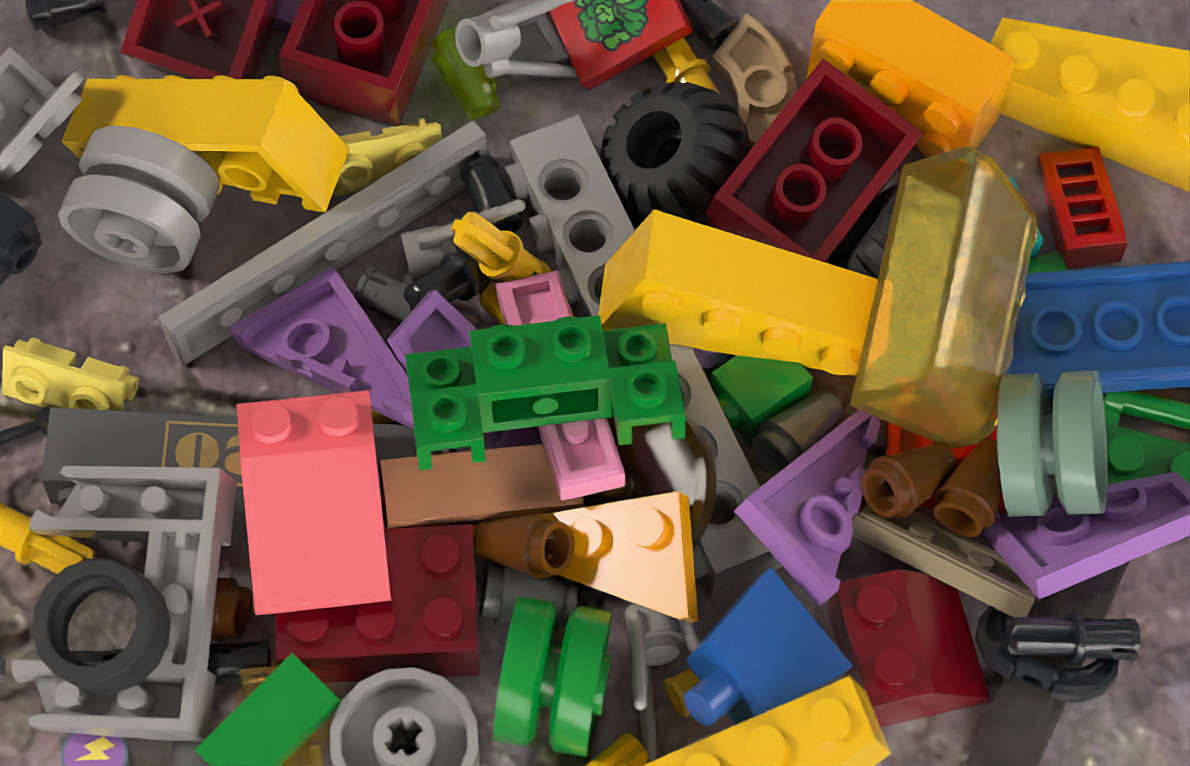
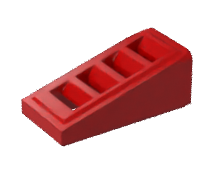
(1084, 248)

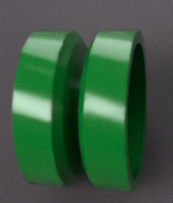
(554, 676)

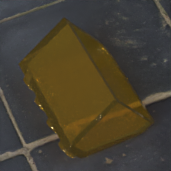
(947, 299)

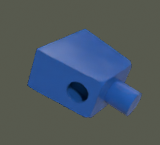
(761, 656)

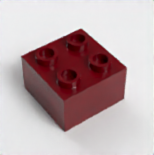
(201, 36)

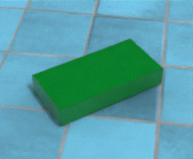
(272, 719)

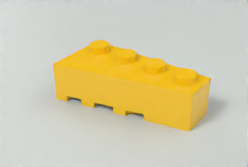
(1102, 95)
(245, 129)
(737, 296)
(815, 730)

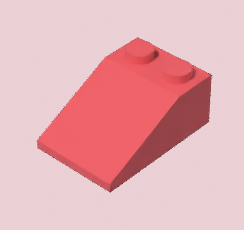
(312, 502)

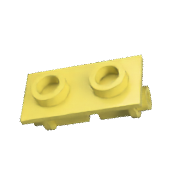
(380, 154)
(46, 378)

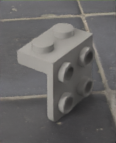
(29, 107)

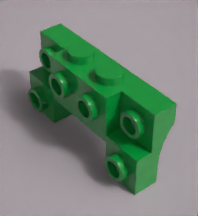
(543, 378)

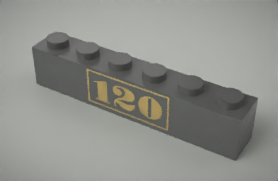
(166, 440)

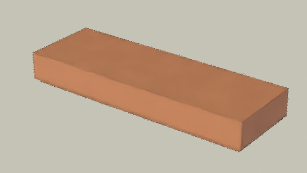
(456, 490)

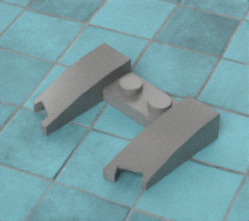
(185, 521)

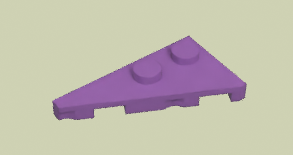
(330, 341)
(810, 506)

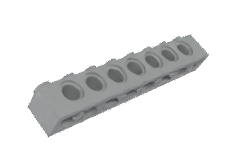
(567, 160)

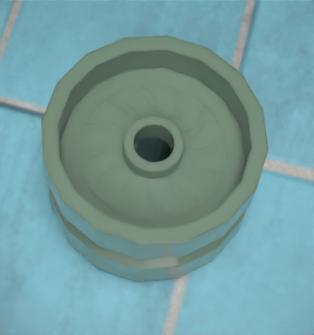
(1042, 443)

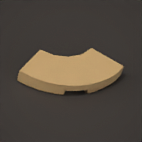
(756, 73)

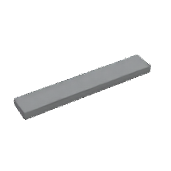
(323, 243)

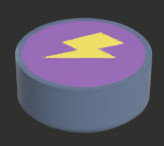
(95, 751)

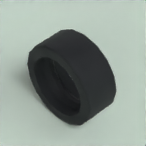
(58, 605)

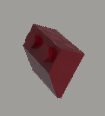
(907, 645)

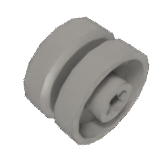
(139, 199)
(400, 713)

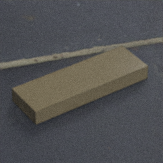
(946, 557)

